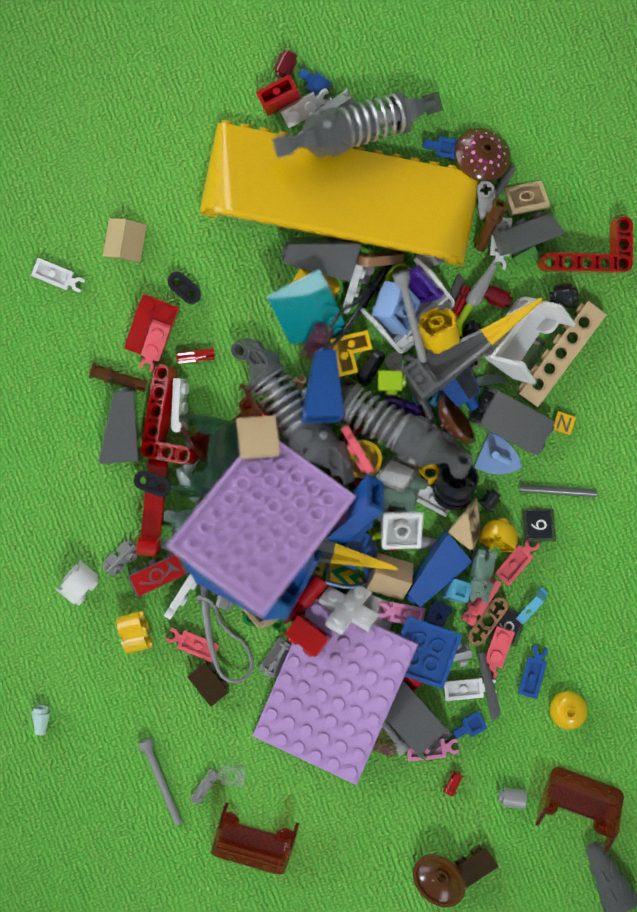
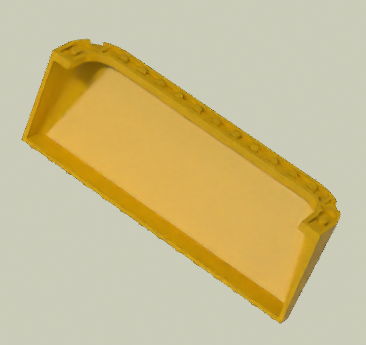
(343, 195)

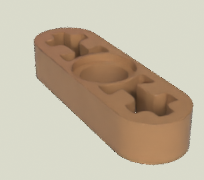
(381, 258)
(475, 629)

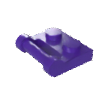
(421, 290)

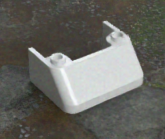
(403, 343)
(513, 346)

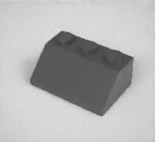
(527, 233)

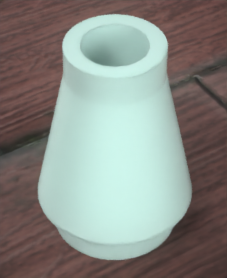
(40, 719)

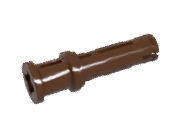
(493, 218)
(109, 375)

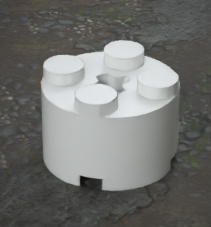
(77, 583)

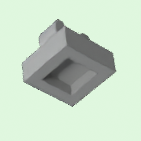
(462, 654)

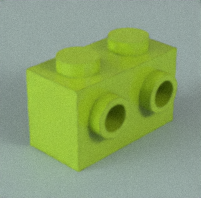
(390, 382)

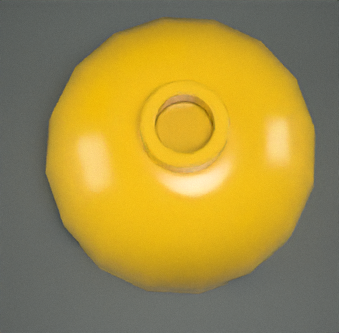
(499, 534)
(568, 710)

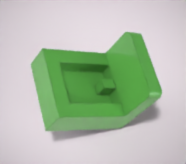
(525, 254)

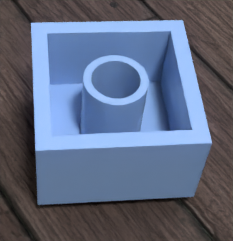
(391, 310)

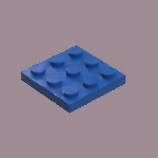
(434, 651)

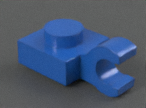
(315, 83)
(444, 147)
(472, 725)

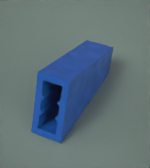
(323, 389)
(361, 512)
(437, 569)

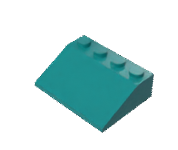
(303, 305)

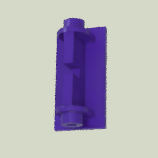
(409, 407)

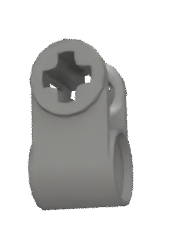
(485, 200)

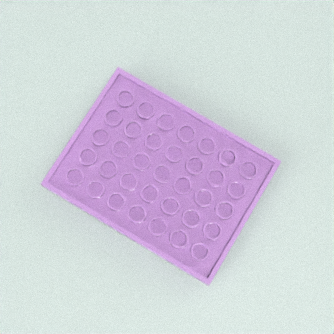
(261, 526)
(336, 702)

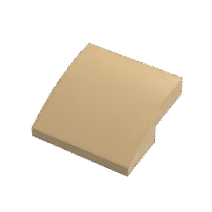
(257, 437)

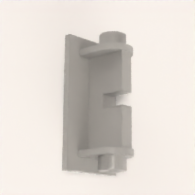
(115, 565)
(275, 659)

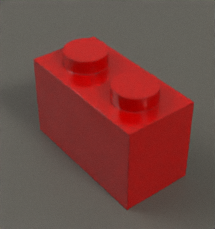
(278, 95)
(307, 635)

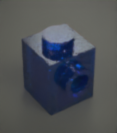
(438, 613)

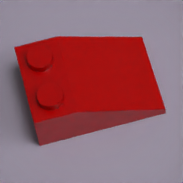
(147, 310)

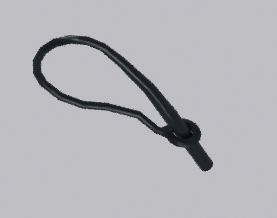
(363, 301)

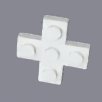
(348, 609)

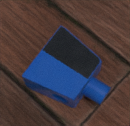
(463, 390)

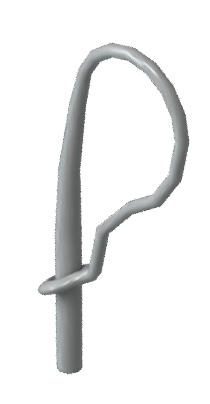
(206, 603)

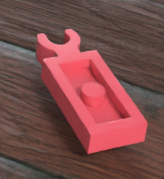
(154, 343)
(354, 448)
(515, 563)
(478, 606)
(192, 644)
(498, 648)

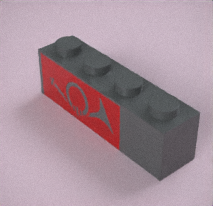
(157, 573)

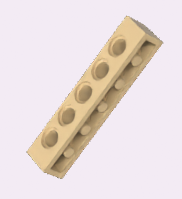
(594, 317)

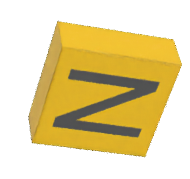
(564, 423)

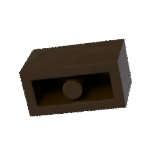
(209, 683)
(476, 864)

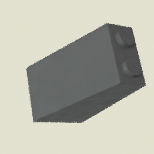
(328, 254)
(512, 421)
(122, 435)
(416, 722)

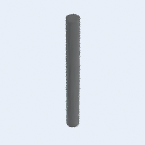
(558, 490)

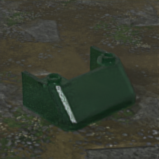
(221, 454)

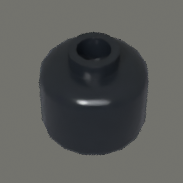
(564, 295)

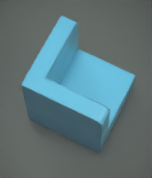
(457, 591)

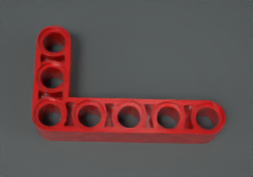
(594, 260)
(162, 421)
(150, 539)

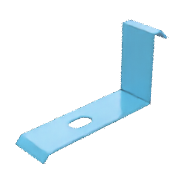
(533, 606)

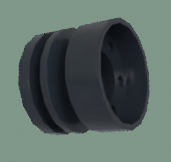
(453, 492)

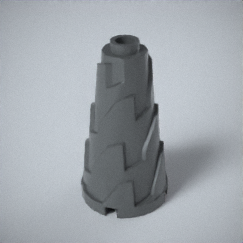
(612, 885)

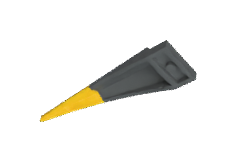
(446, 366)
(342, 555)

